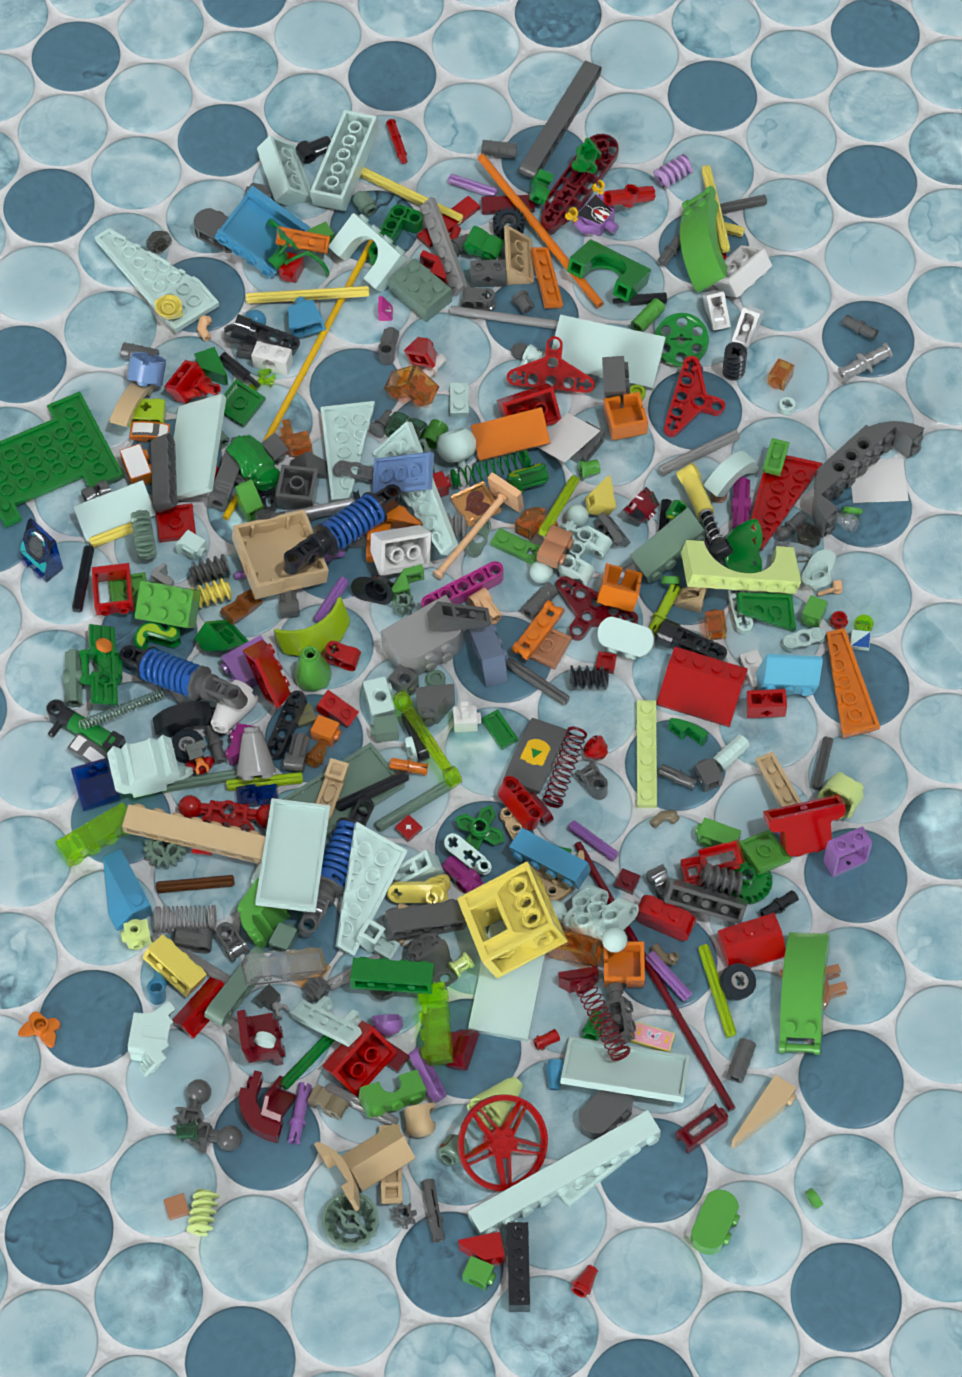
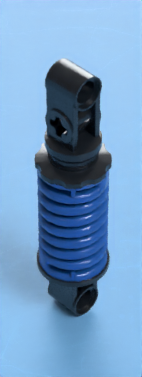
(343, 528)

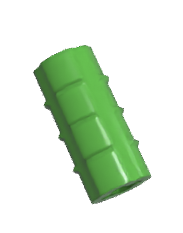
(648, 315)

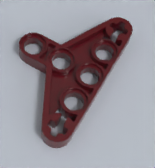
(584, 605)

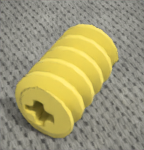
(214, 592)

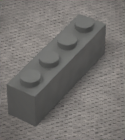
(420, 919)

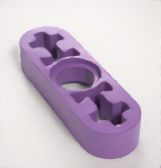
(428, 1075)

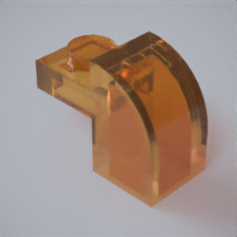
(296, 443)
(530, 522)

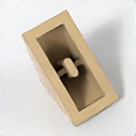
(691, 599)

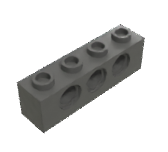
(704, 900)

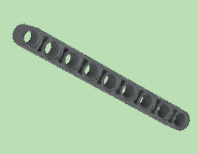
(560, 119)

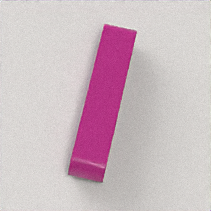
(469, 583)

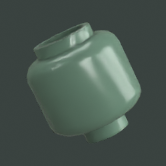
(449, 1150)

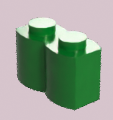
(482, 244)

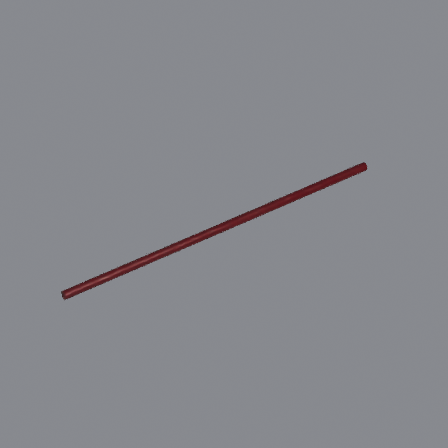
(665, 994)

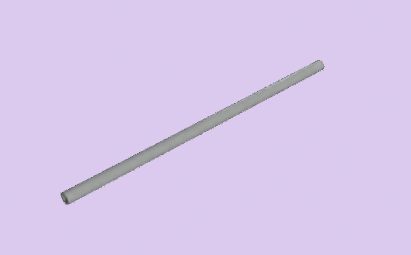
(516, 319)

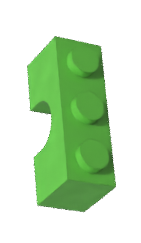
(378, 1101)

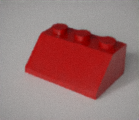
(531, 399)
(267, 672)
(752, 942)
(361, 1061)

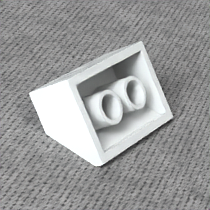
(743, 269)
(400, 549)

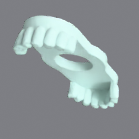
(792, 641)

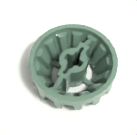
(340, 1209)

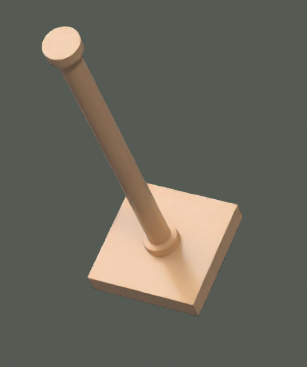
(504, 493)

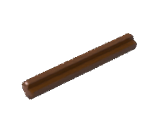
(195, 883)

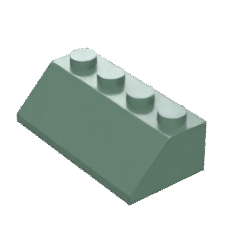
(665, 546)

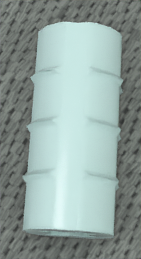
(731, 752)

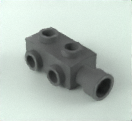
(616, 1005)

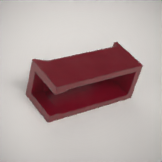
(693, 1143)

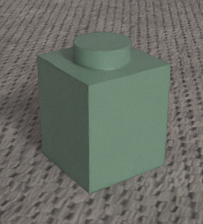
(385, 728)
(283, 937)

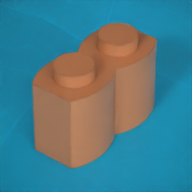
(555, 546)

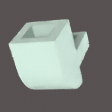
(374, 940)

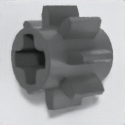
(316, 988)
(405, 1221)

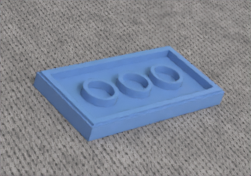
(407, 471)

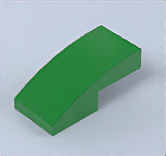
(683, 728)

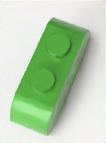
(715, 1222)

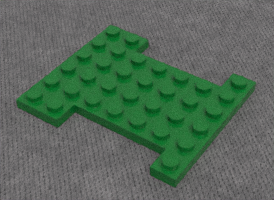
(54, 456)

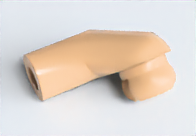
(204, 321)

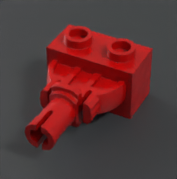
(190, 382)

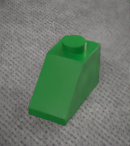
(212, 365)

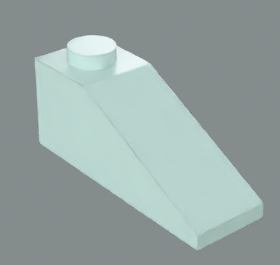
(419, 868)

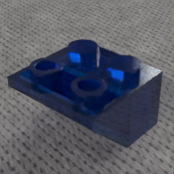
(95, 784)

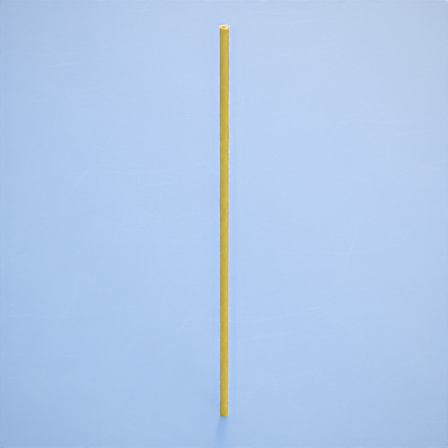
(305, 367)

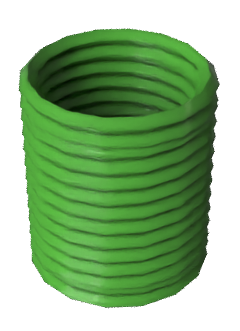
(434, 429)

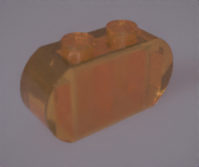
(579, 949)

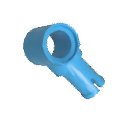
(157, 983)

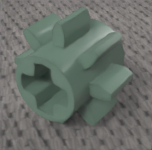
(403, 604)

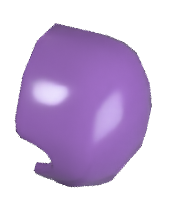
(387, 1024)

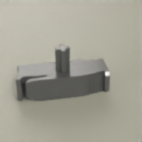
(225, 481)

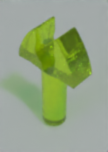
(265, 381)

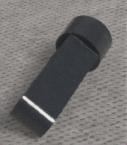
(245, 329)
(671, 636)

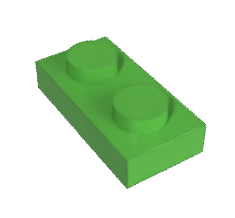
(776, 457)

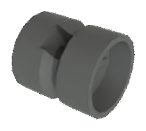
(92, 492)

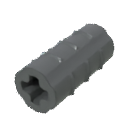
(499, 149)
(128, 348)
(537, 601)
(741, 1060)

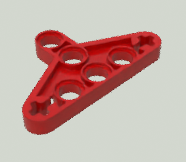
(560, 372)
(688, 407)

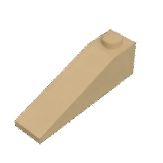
(770, 1104)

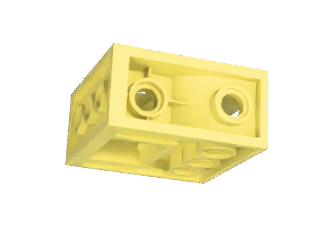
(506, 900)

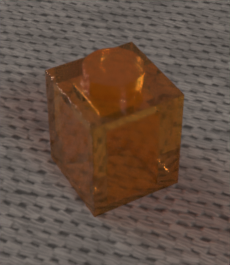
(780, 374)
(715, 624)

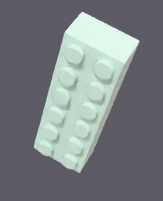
(344, 160)

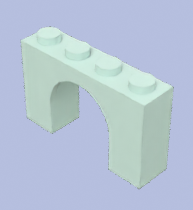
(389, 258)

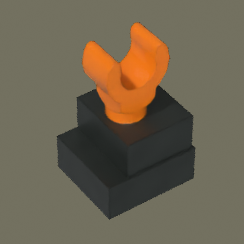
(195, 753)

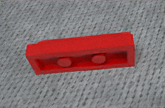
(191, 1016)

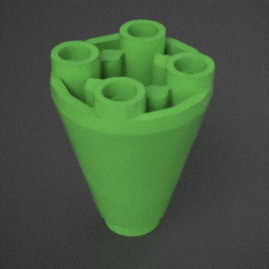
(312, 670)

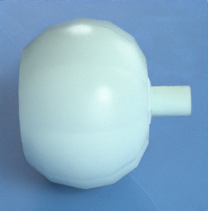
(456, 446)

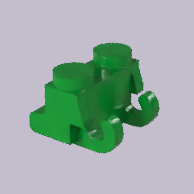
(586, 157)

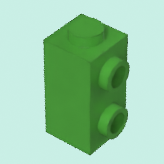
(714, 833)

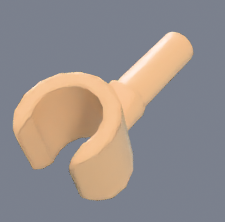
(836, 588)

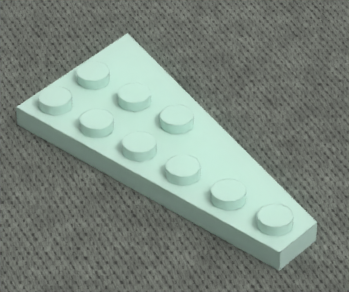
(368, 878)

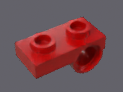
(338, 709)

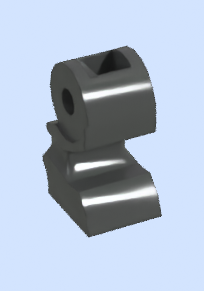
(659, 877)

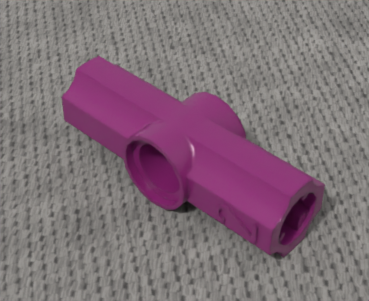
(741, 501)
(465, 878)

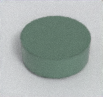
(436, 677)

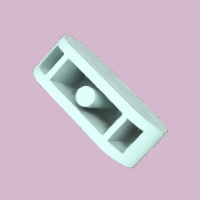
(626, 637)

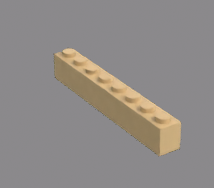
(194, 833)

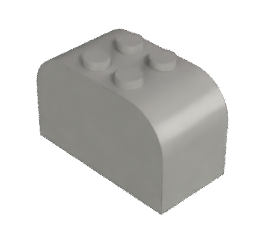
(416, 645)

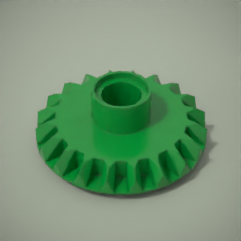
(755, 888)

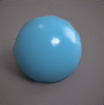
(257, 316)

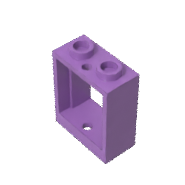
(851, 848)

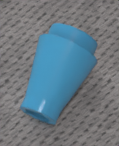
(554, 1072)

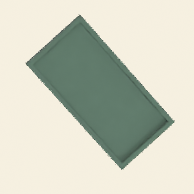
(364, 769)

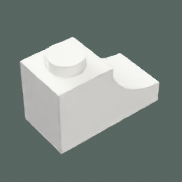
(716, 309)

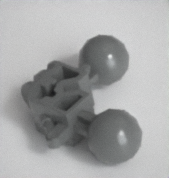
(198, 1093)

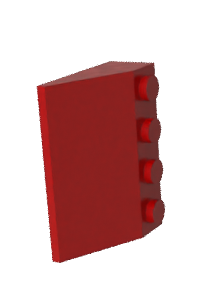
(702, 686)

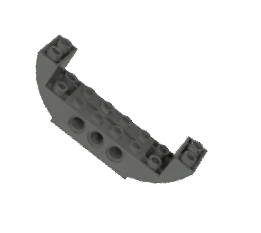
(853, 460)

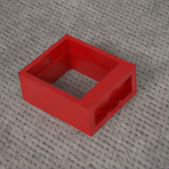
(112, 573)

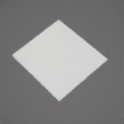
(568, 437)
(881, 483)

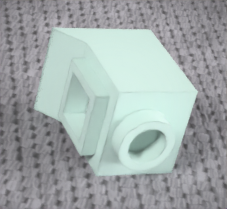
(192, 546)

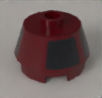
(642, 506)

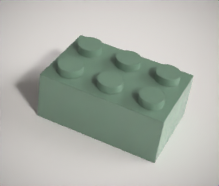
(420, 290)

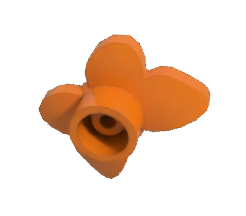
(41, 1027)

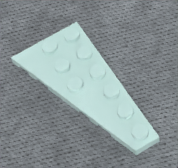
(345, 437)

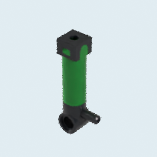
(70, 720)

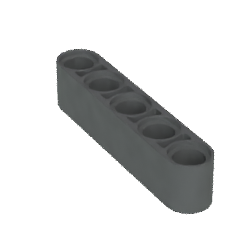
(164, 473)

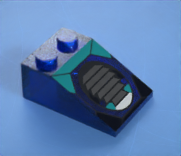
(40, 552)

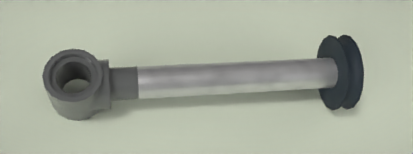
(311, 511)

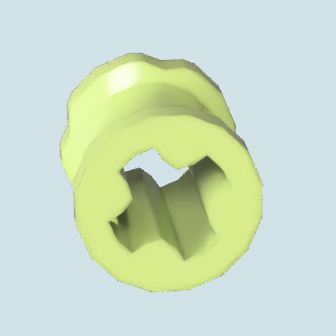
(461, 964)

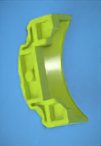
(318, 635)

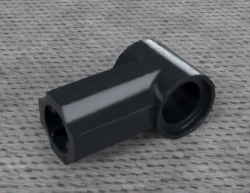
(309, 151)

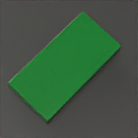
(499, 729)

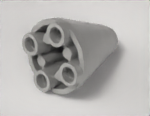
(254, 755)

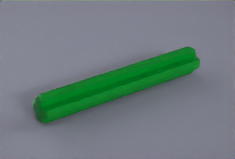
(306, 1061)

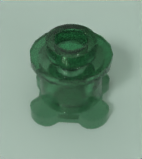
(187, 1131)

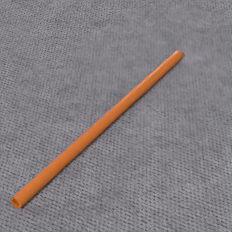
(539, 229)

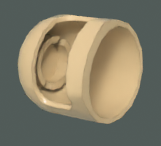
(419, 1121)

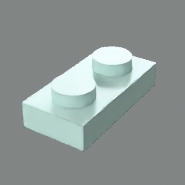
(459, 399)

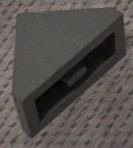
(310, 460)

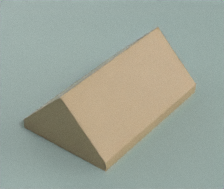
(518, 257)
(378, 1157)

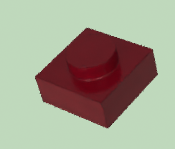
(627, 881)

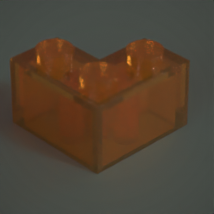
(412, 383)

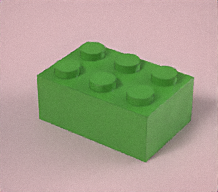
(167, 604)

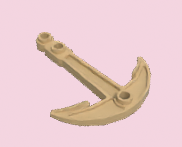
(550, 884)

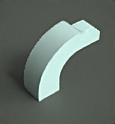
(729, 472)

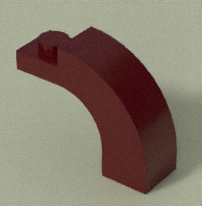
(260, 1125)

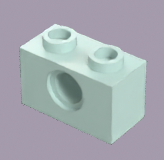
(377, 689)

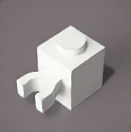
(466, 718)

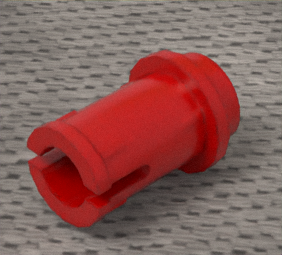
(545, 1040)

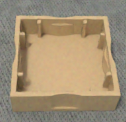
(262, 551)

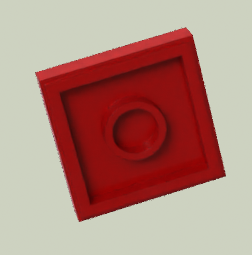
(175, 522)

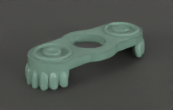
(475, 549)

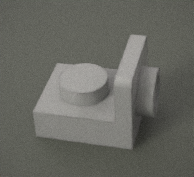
(160, 575)

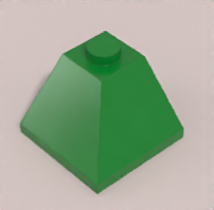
(219, 636)

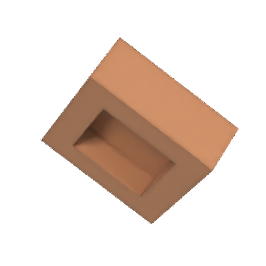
(176, 1206)

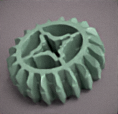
(143, 535)

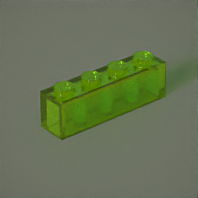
(93, 836)
(436, 1025)

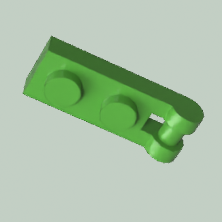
(515, 546)

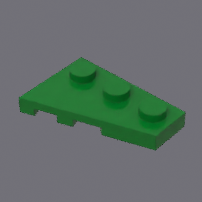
(769, 608)

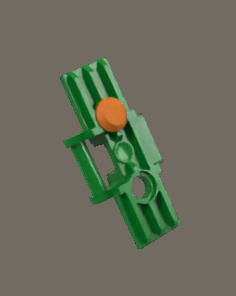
(109, 665)

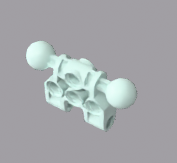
(596, 546)
(596, 919)

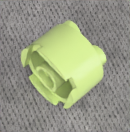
(847, 788)

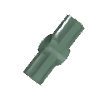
(71, 679)

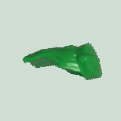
(254, 462)

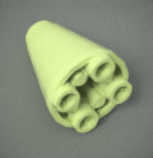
(497, 1110)

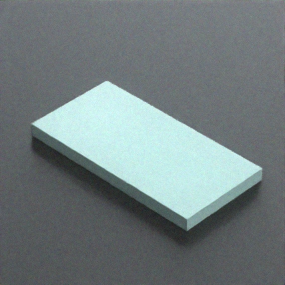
(589, 341)
(197, 445)
(293, 855)
(506, 1003)
(641, 1073)

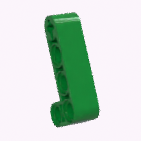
(397, 220)

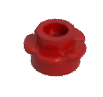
(839, 615)

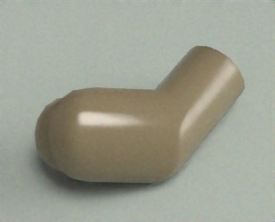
(670, 815)
(668, 958)

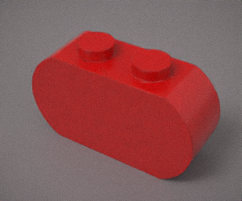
(665, 918)

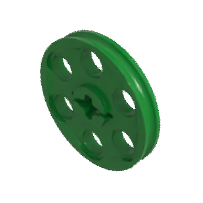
(686, 332)

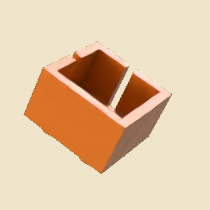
(625, 421)
(619, 596)
(625, 966)

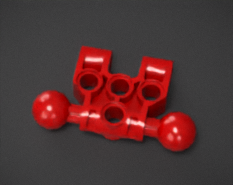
(191, 807)

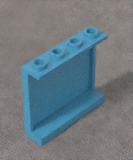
(249, 235)

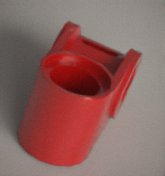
(344, 656)

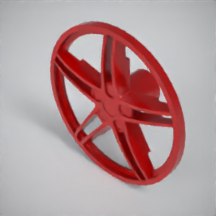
(501, 1141)

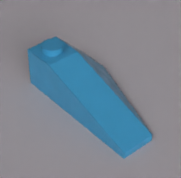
(123, 891)

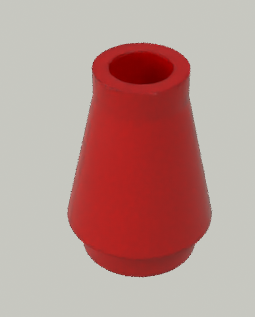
(584, 1282)

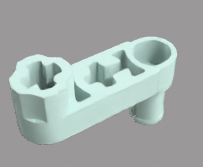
(463, 846)

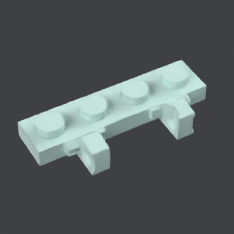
(318, 1018)

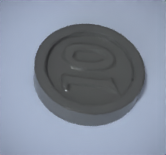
(518, 350)

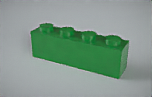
(392, 975)

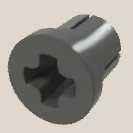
(523, 301)

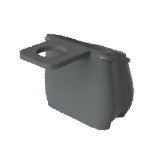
(434, 950)

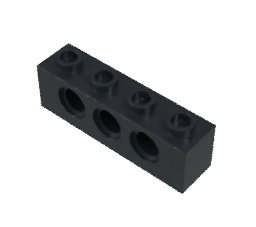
(518, 1266)

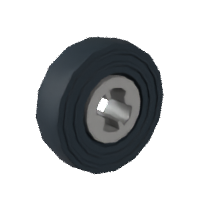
(182, 737)
(747, 981)

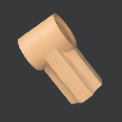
(483, 599)

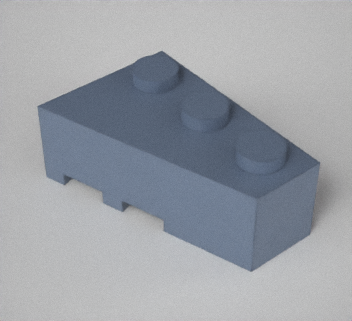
(490, 654)

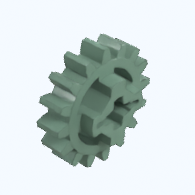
(155, 848)

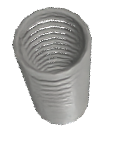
(212, 917)

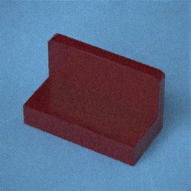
(277, 1101)

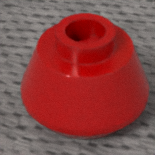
(596, 748)

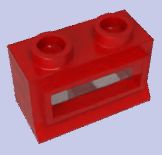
(723, 855)

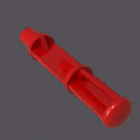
(397, 141)

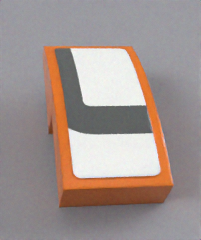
(147, 430)

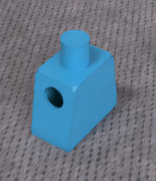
(304, 318)

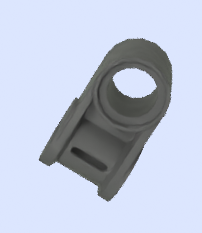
(477, 298)
(591, 778)
(232, 944)

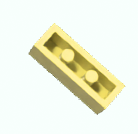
(174, 965)

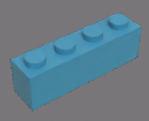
(549, 858)

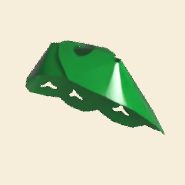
(744, 548)

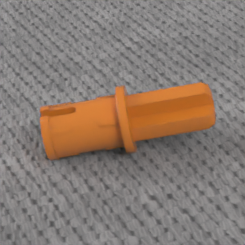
(409, 765)

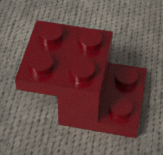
(250, 1026)

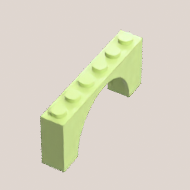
(705, 572)

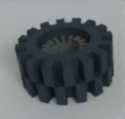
(507, 215)

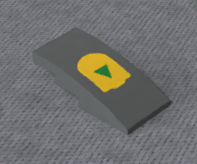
(536, 754)

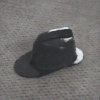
(373, 589)

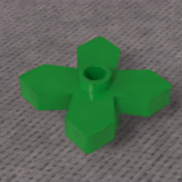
(484, 820)

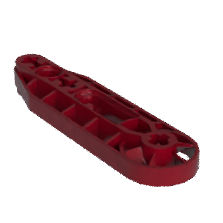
(554, 212)

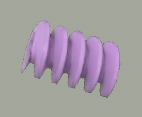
(673, 170)

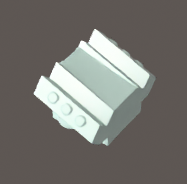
(143, 766)
(150, 1037)

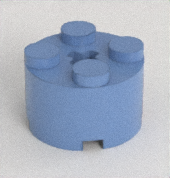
(146, 369)

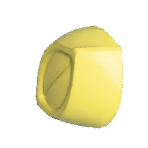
(169, 307)

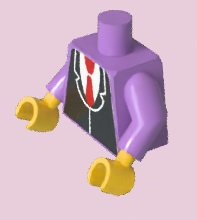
(594, 216)

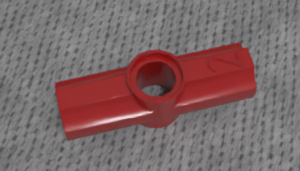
(629, 195)

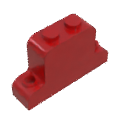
(805, 825)

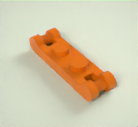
(538, 630)

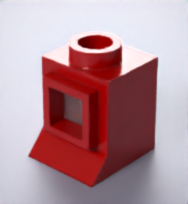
(691, 870)

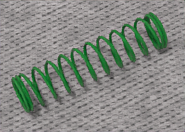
(456, 477)

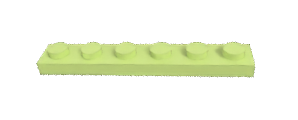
(646, 754)

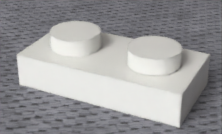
(751, 661)

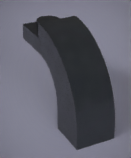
(181, 716)

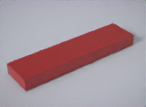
(466, 207)

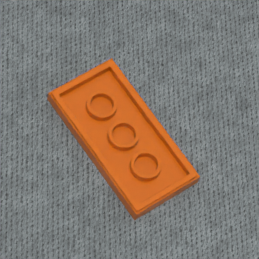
(510, 434)

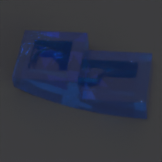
(255, 795)

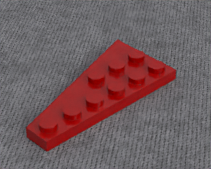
(780, 494)

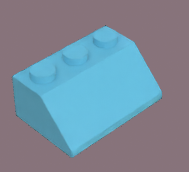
(790, 672)

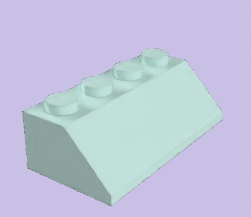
(284, 171)

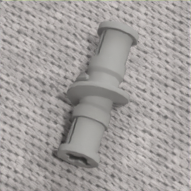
(865, 362)

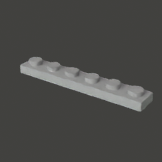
(443, 245)

